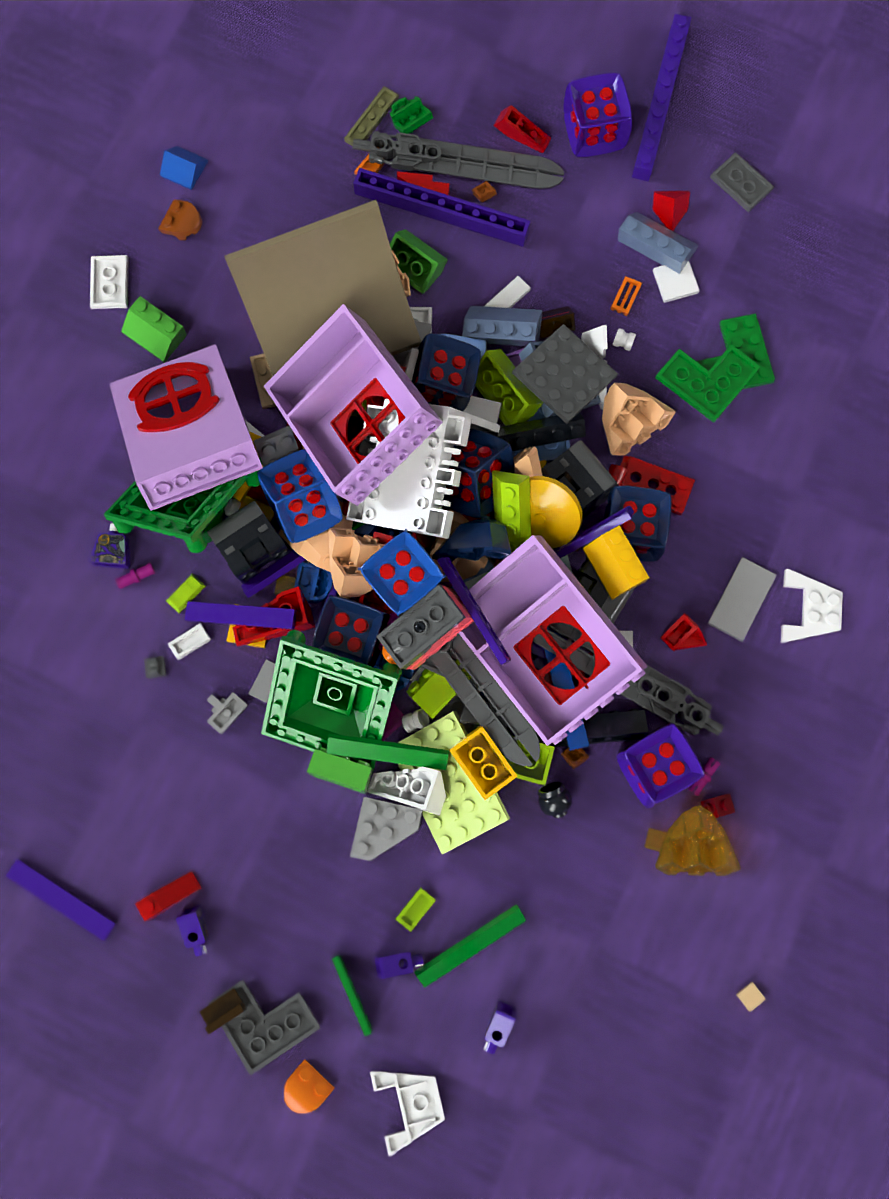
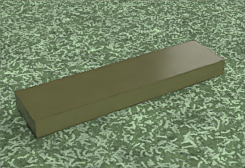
(372, 116)

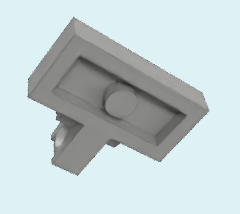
(225, 711)

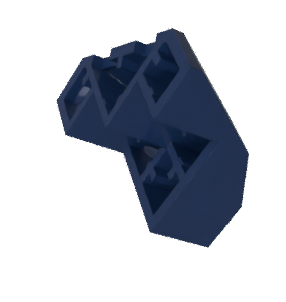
(475, 540)

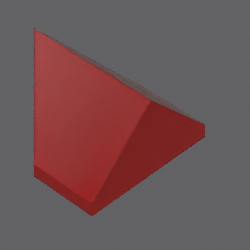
(670, 206)
(683, 634)

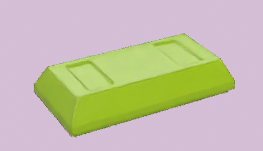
(185, 592)
(415, 909)

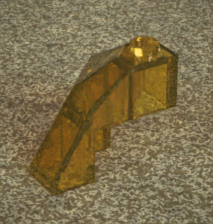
(697, 846)

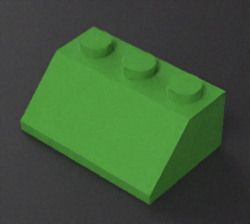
(417, 259)
(153, 329)
(340, 770)

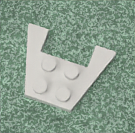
(820, 608)
(418, 1103)

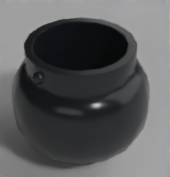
(554, 799)

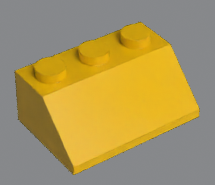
(615, 562)
(483, 762)

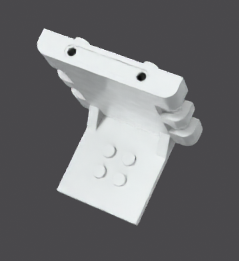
(416, 488)

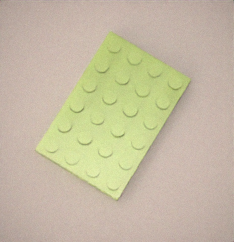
(464, 809)

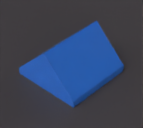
(182, 166)

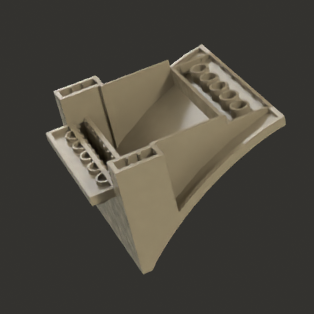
(310, 272)

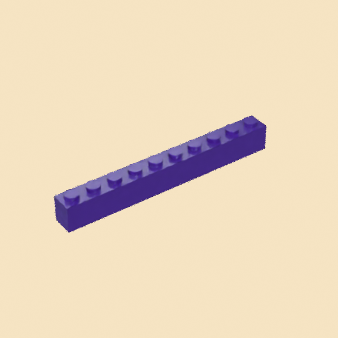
(661, 97)
(441, 207)

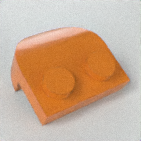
(306, 1089)

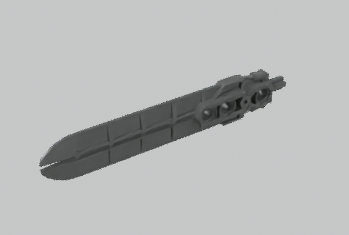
(460, 160)
(674, 692)
(478, 706)

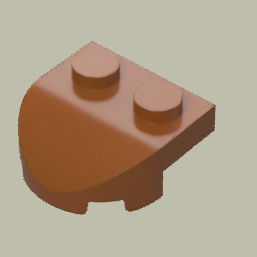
(181, 220)

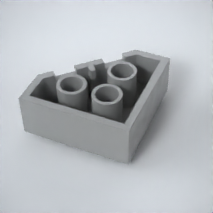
(383, 827)

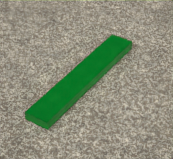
(387, 751)
(470, 946)

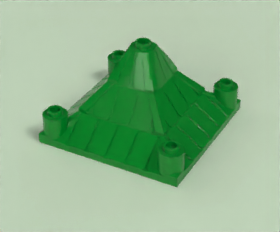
(184, 519)
(326, 694)

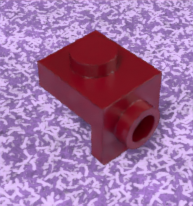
(719, 805)

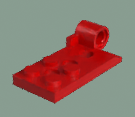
(649, 472)

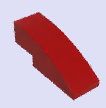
(424, 181)

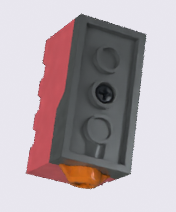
(424, 628)

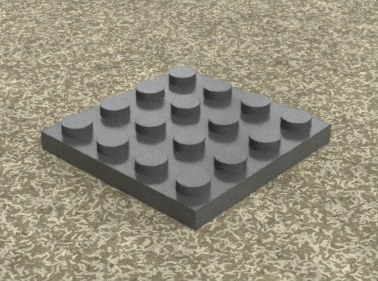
(564, 373)

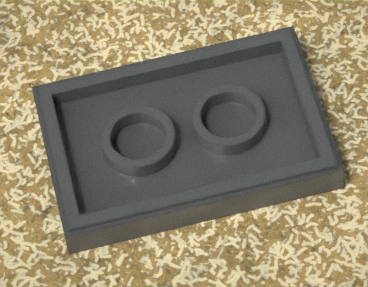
(742, 182)

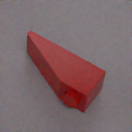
(521, 129)
(168, 896)

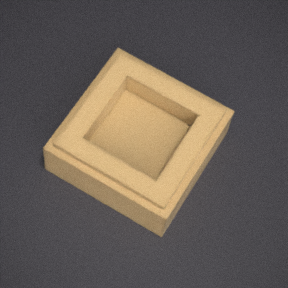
(750, 996)

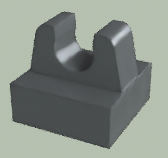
(155, 667)

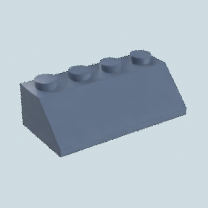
(656, 242)
(503, 325)

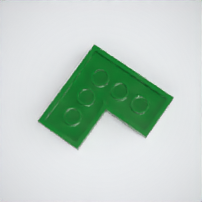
(746, 336)
(709, 390)

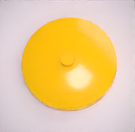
(554, 511)

